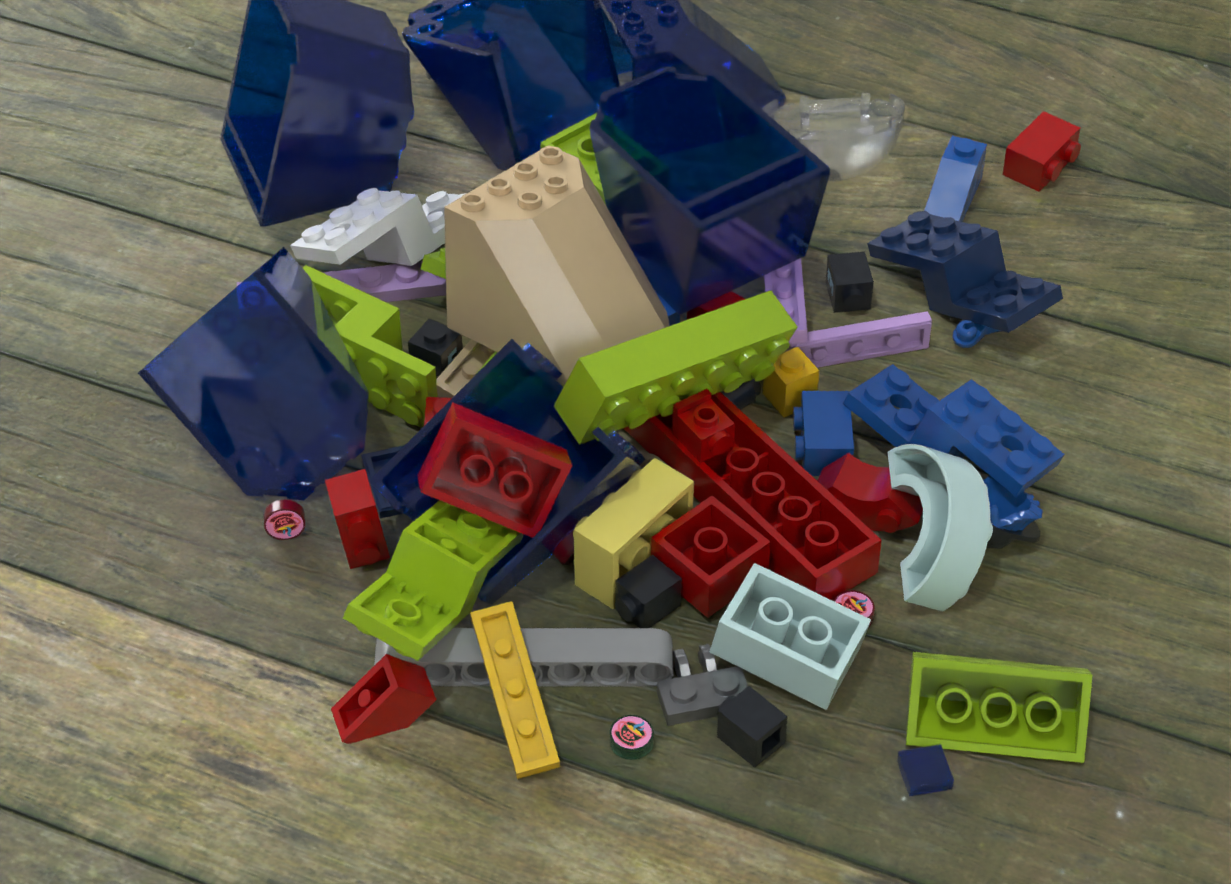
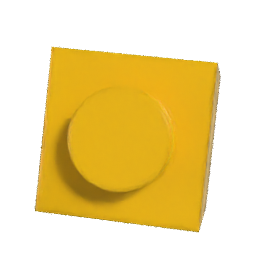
(791, 376)

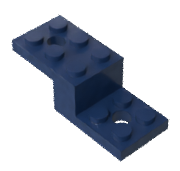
(965, 271)

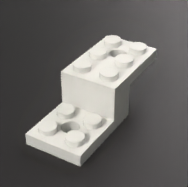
(383, 224)

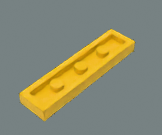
(515, 690)

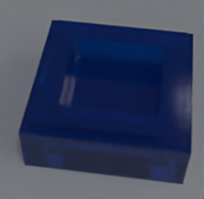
(925, 770)

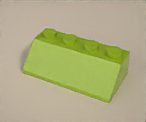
(998, 707)

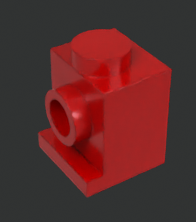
(702, 426)

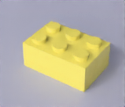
(621, 529)

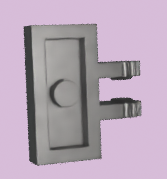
(699, 694)

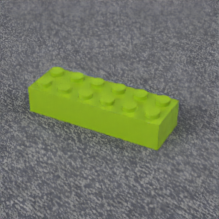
(656, 370)

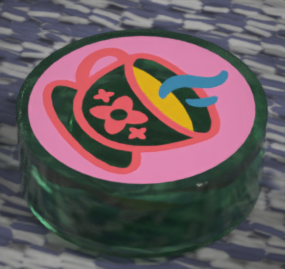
(631, 737)

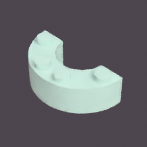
(953, 524)

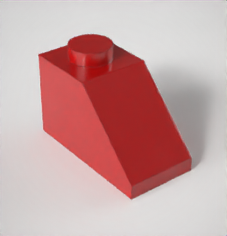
(383, 700)

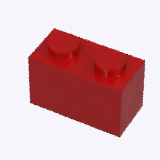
(1042, 151)
(357, 519)

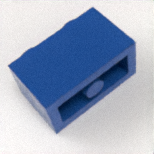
(824, 429)

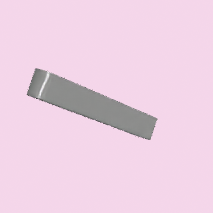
(557, 657)

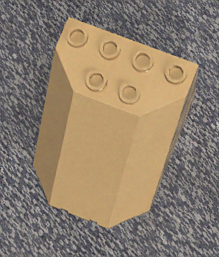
(544, 265)

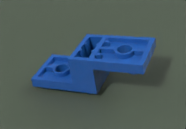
(960, 424)

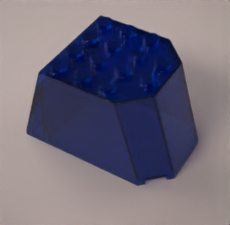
(316, 106)
(703, 184)

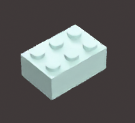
(789, 636)

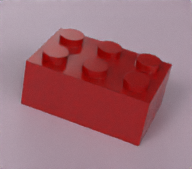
(494, 470)

